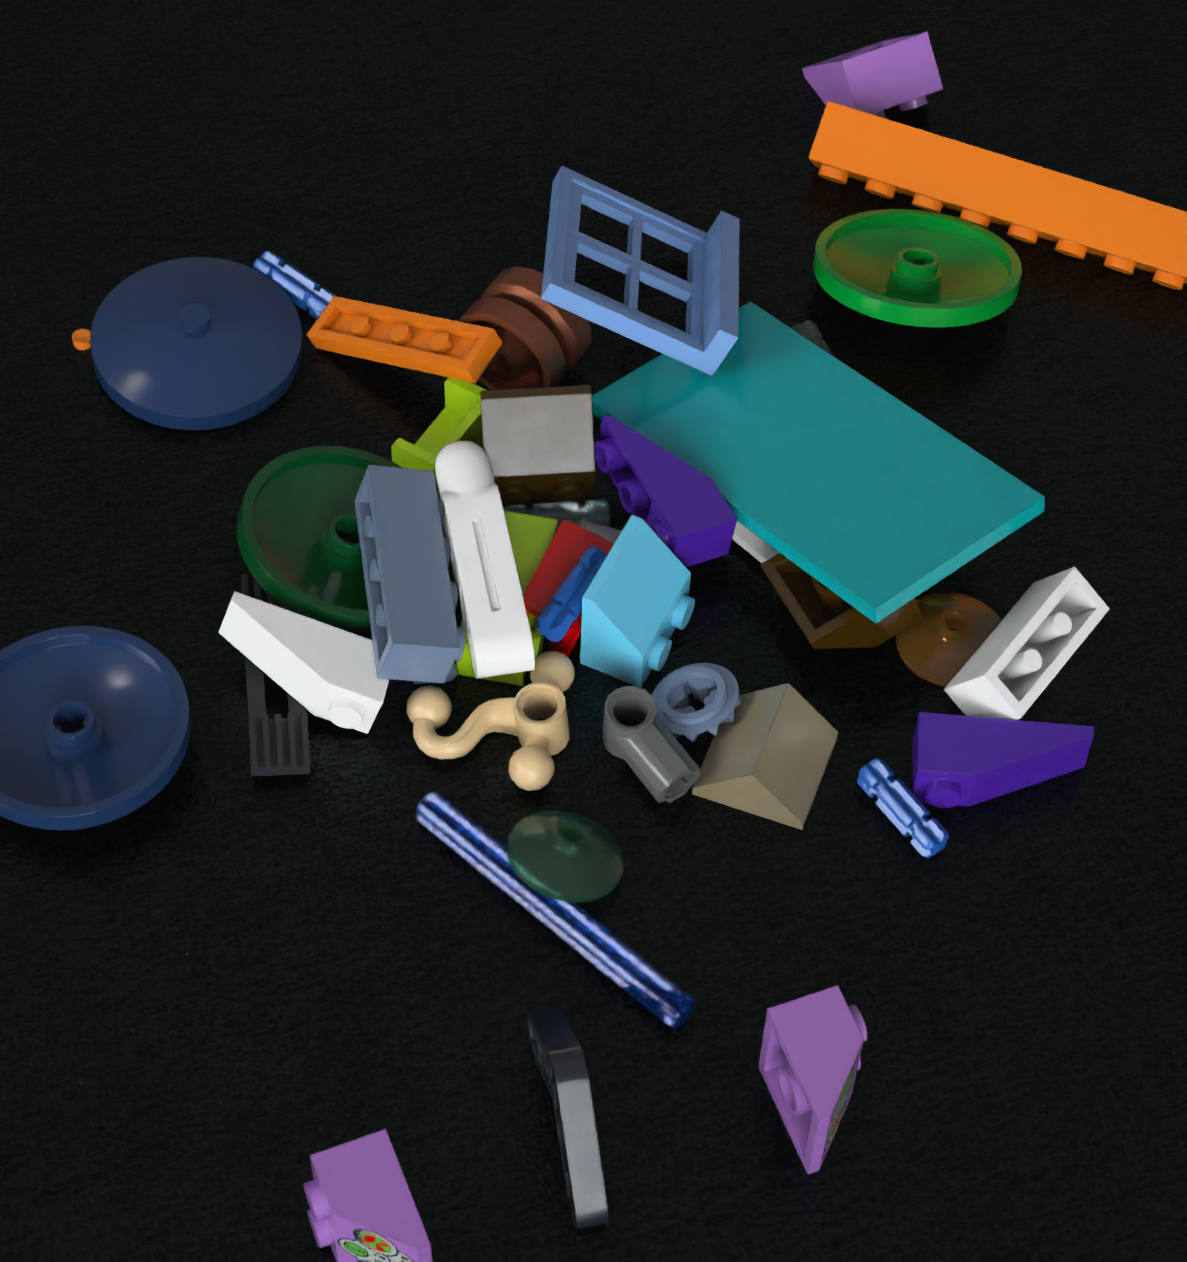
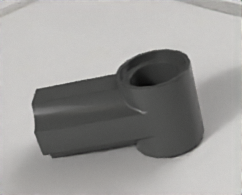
(647, 746)

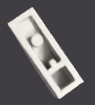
(312, 661)

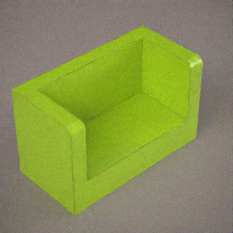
(456, 422)

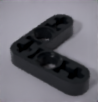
(566, 1077)

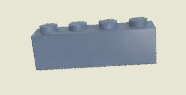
(407, 575)

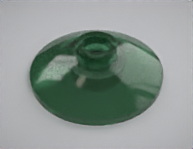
(565, 856)

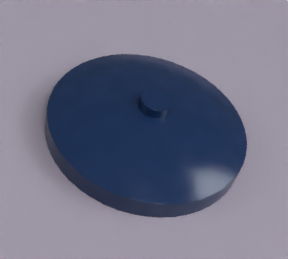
(196, 343)
(87, 726)

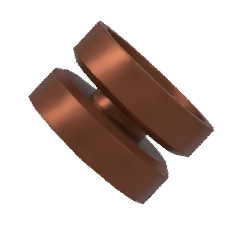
(535, 335)

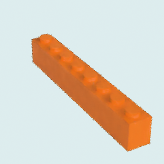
(1004, 192)

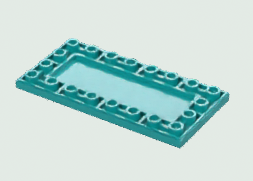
(826, 464)

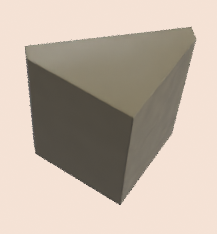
(769, 757)

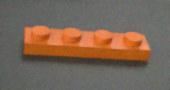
(405, 339)

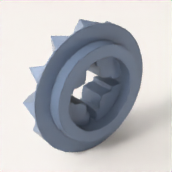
(707, 682)

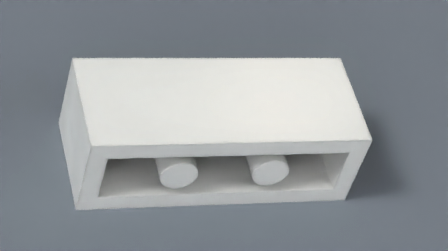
(1028, 647)

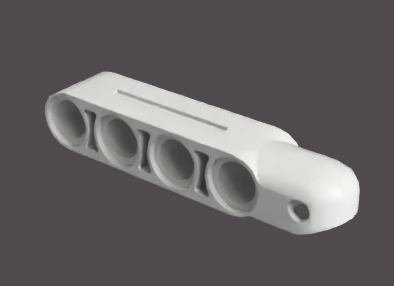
(483, 562)

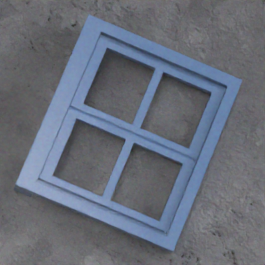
(711, 277)

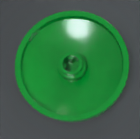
(917, 268)

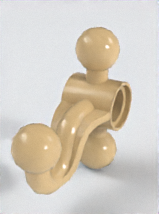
(518, 716)

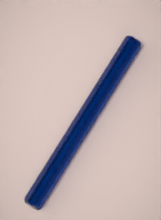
(563, 918)

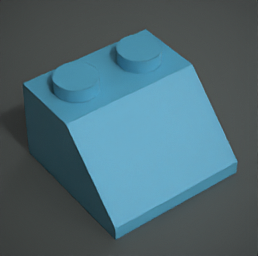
(634, 606)

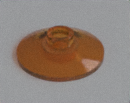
(935, 650)

